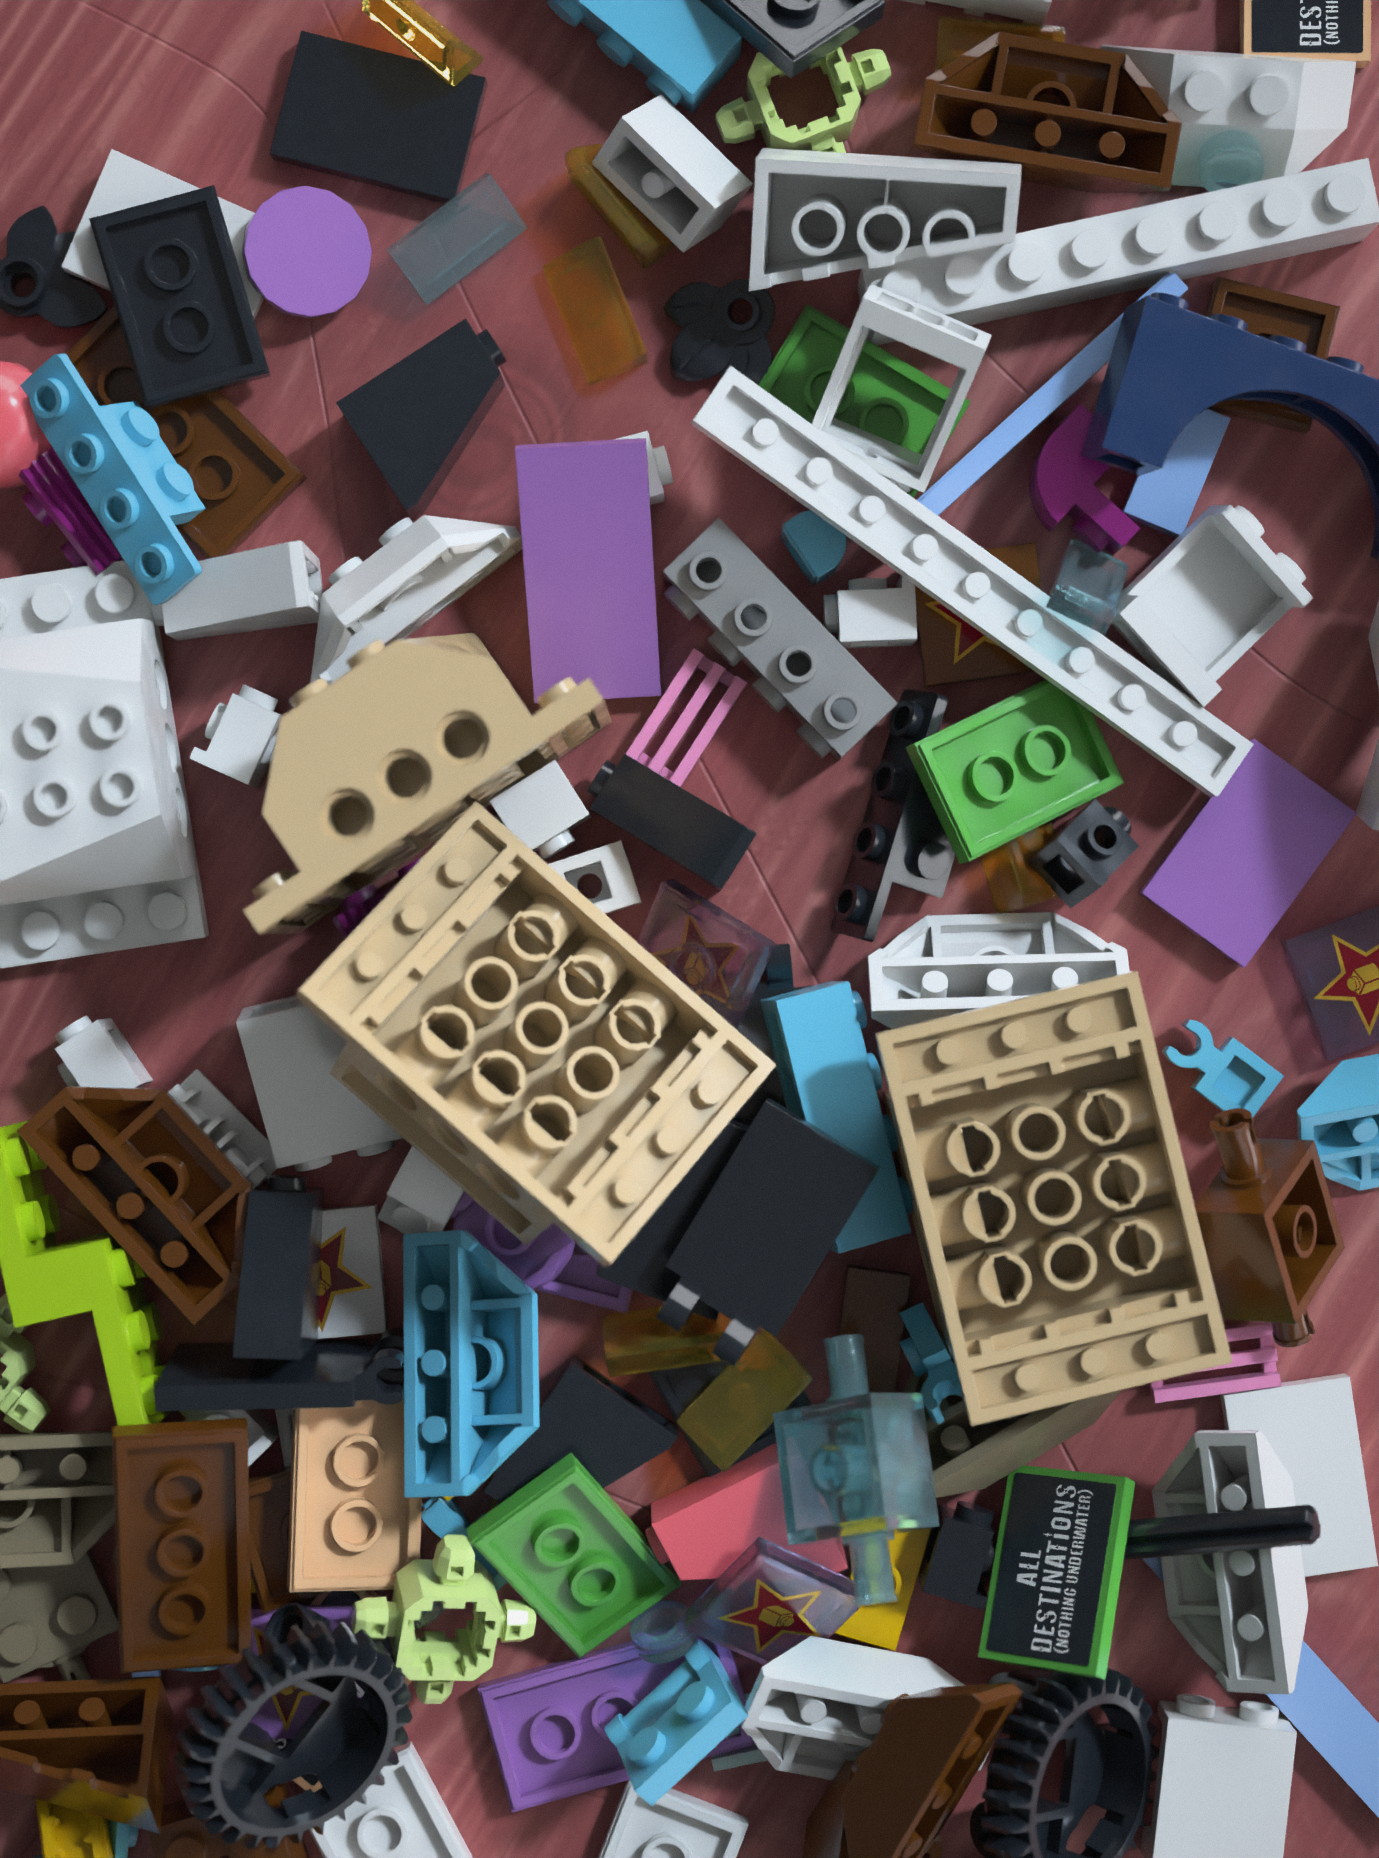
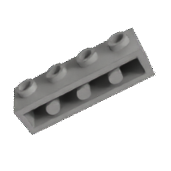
(777, 640)

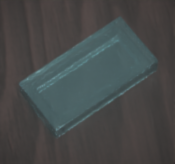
(456, 238)
(1087, 586)

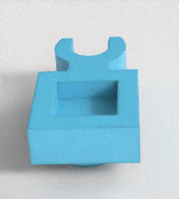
(1228, 1075)

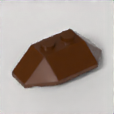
(1055, 108)
(150, 1185)
(921, 1767)

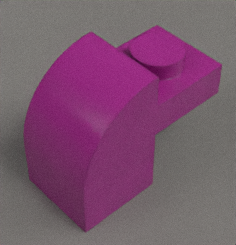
(1064, 485)

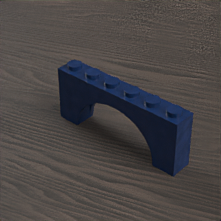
(1179, 363)

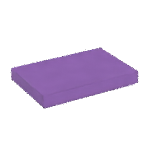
(1247, 854)

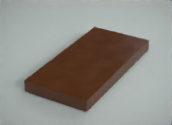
(227, 457)
(182, 1543)

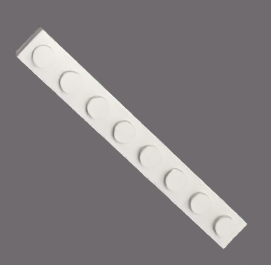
(1140, 246)

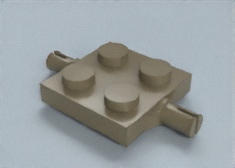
(53, 1617)

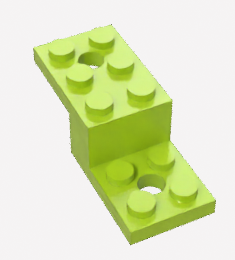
(76, 1277)

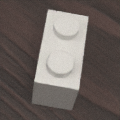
(671, 172)

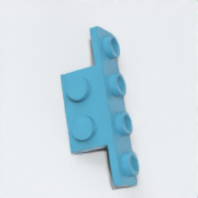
(122, 475)

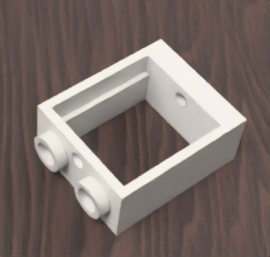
(922, 330)

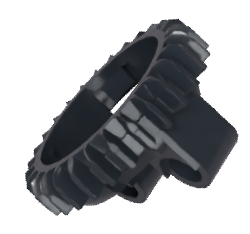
(235, 1762)
(1100, 1767)

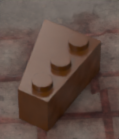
(89, 1746)

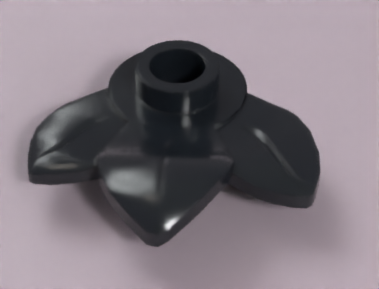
(38, 253)
(711, 336)

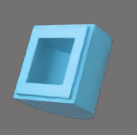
(814, 545)

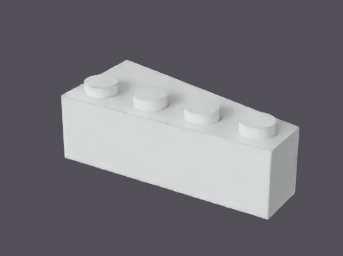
(867, 210)

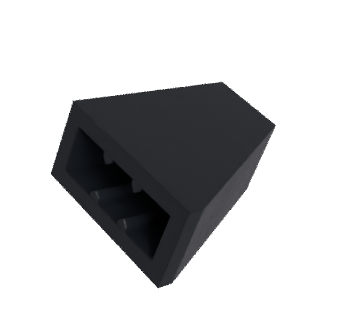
(426, 411)
(670, 820)
(280, 1271)
(592, 1420)

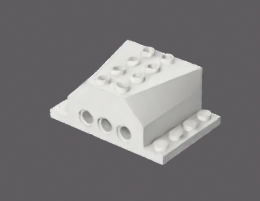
(89, 773)

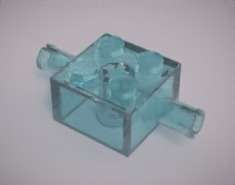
(856, 1469)

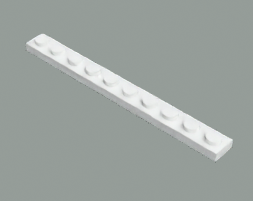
(970, 582)

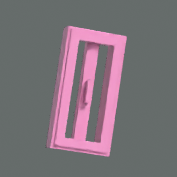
(715, 674)
(1265, 1354)

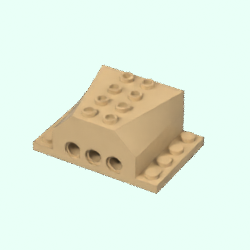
(395, 759)
(529, 1042)
(1051, 1198)

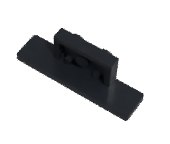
(900, 830)

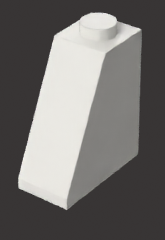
(246, 593)

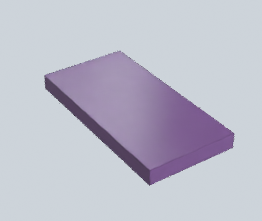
(589, 565)
(554, 1717)

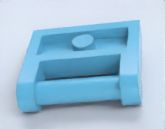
(677, 1723)

